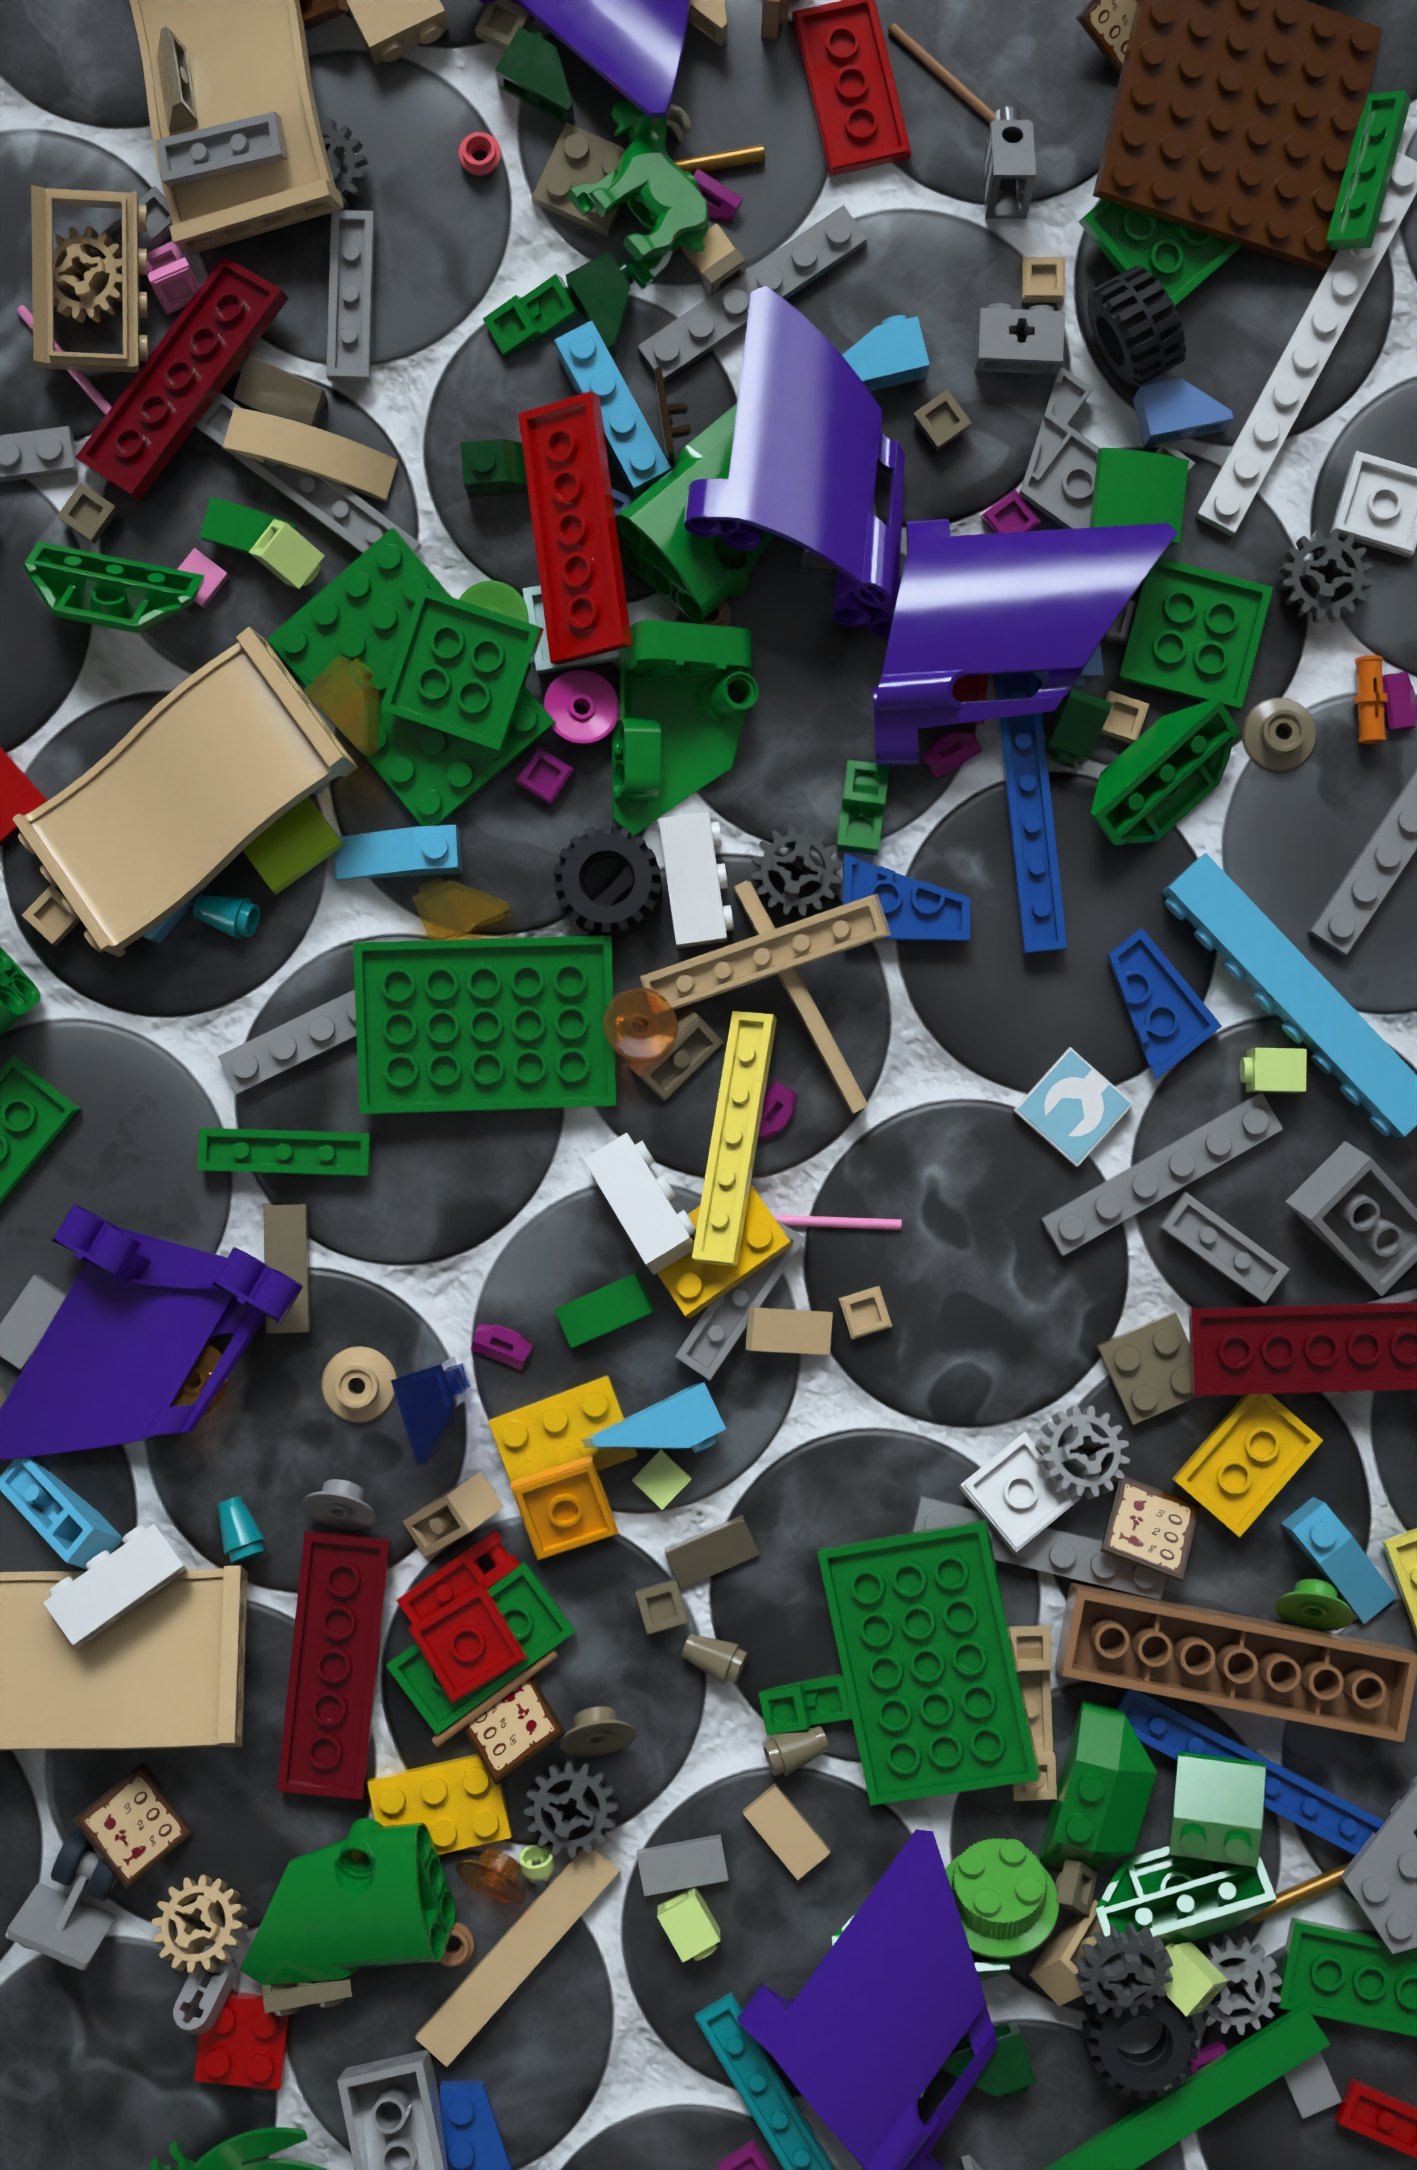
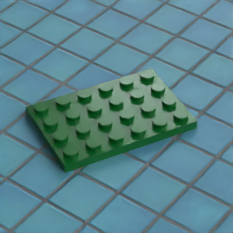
(366, 618)
(483, 1024)
(929, 1663)

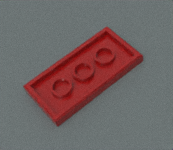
(851, 85)

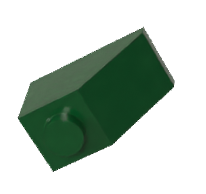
(535, 75)
(603, 296)
(493, 468)
(1076, 728)
(1006, 2071)

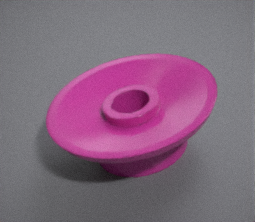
(594, 694)

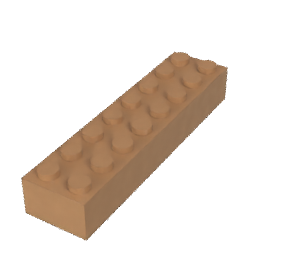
(1237, 1662)

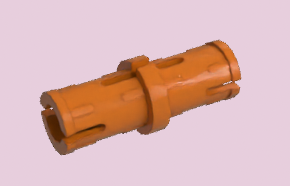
(1370, 699)

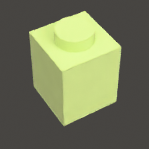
(287, 554)
(1274, 1070)
(689, 1925)
(1194, 1979)

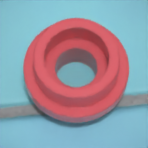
(476, 142)

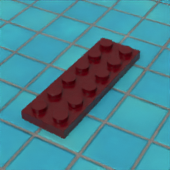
(182, 378)
(1303, 1348)
(334, 1664)

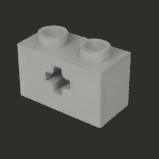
(998, 346)

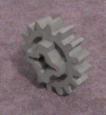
(1087, 1434)
(1242, 1970)

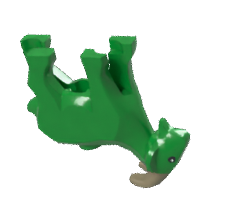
(654, 190)

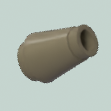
(715, 1657)
(794, 1749)

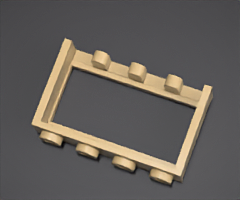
(133, 264)

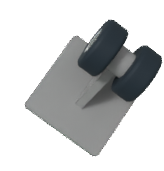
(61, 1922)

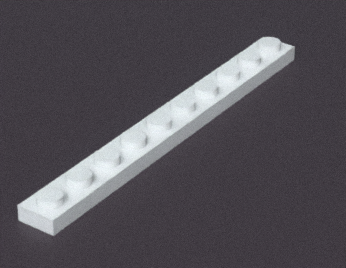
(1303, 361)

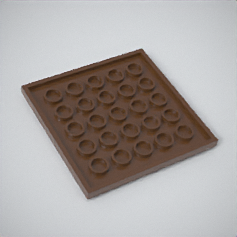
(1239, 119)

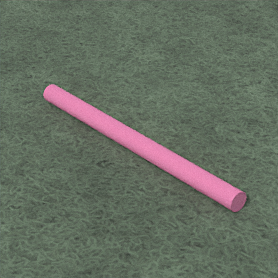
(79, 377)
(840, 1222)

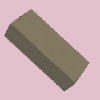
(175, 82)
(278, 392)
(691, 1048)
(711, 1551)

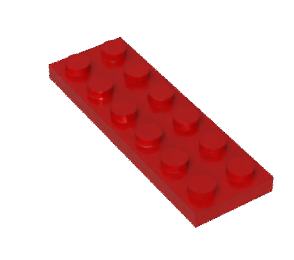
(574, 529)

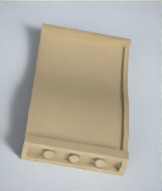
(242, 64)
(183, 794)
(145, 1682)

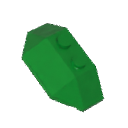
(109, 588)
(1164, 773)
(1098, 1791)
(1183, 1896)

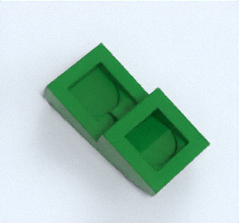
(532, 316)
(234, 525)
(862, 807)
(604, 1310)
(804, 1704)

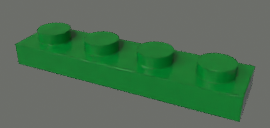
(1368, 171)
(284, 1151)

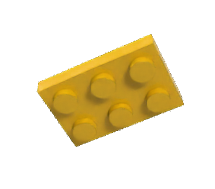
(700, 1284)
(553, 1430)
(1247, 1460)
(449, 1797)

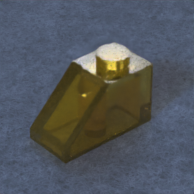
(349, 701)
(456, 910)

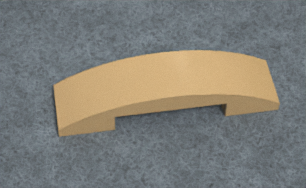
(310, 451)
(1034, 1664)

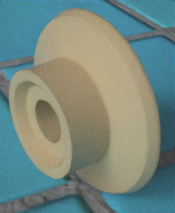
(373, 1370)

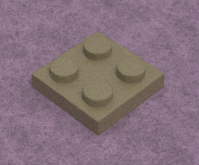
(577, 160)
(1149, 1367)

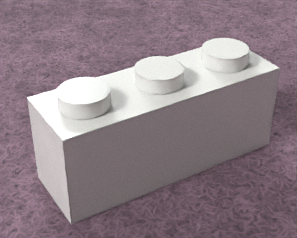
(695, 879)
(642, 1202)
(113, 1584)

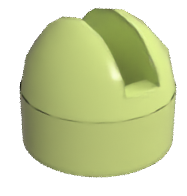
(533, 1854)

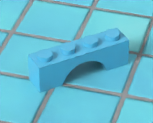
(624, 426)

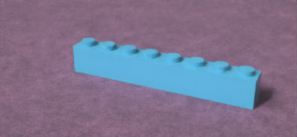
(1297, 994)

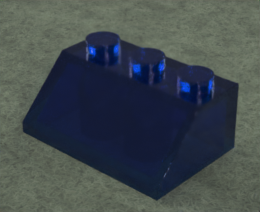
(430, 1403)

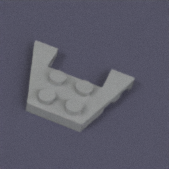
(1064, 461)
(1385, 1876)

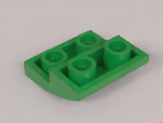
(1138, 489)

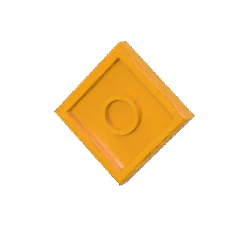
(564, 1507)

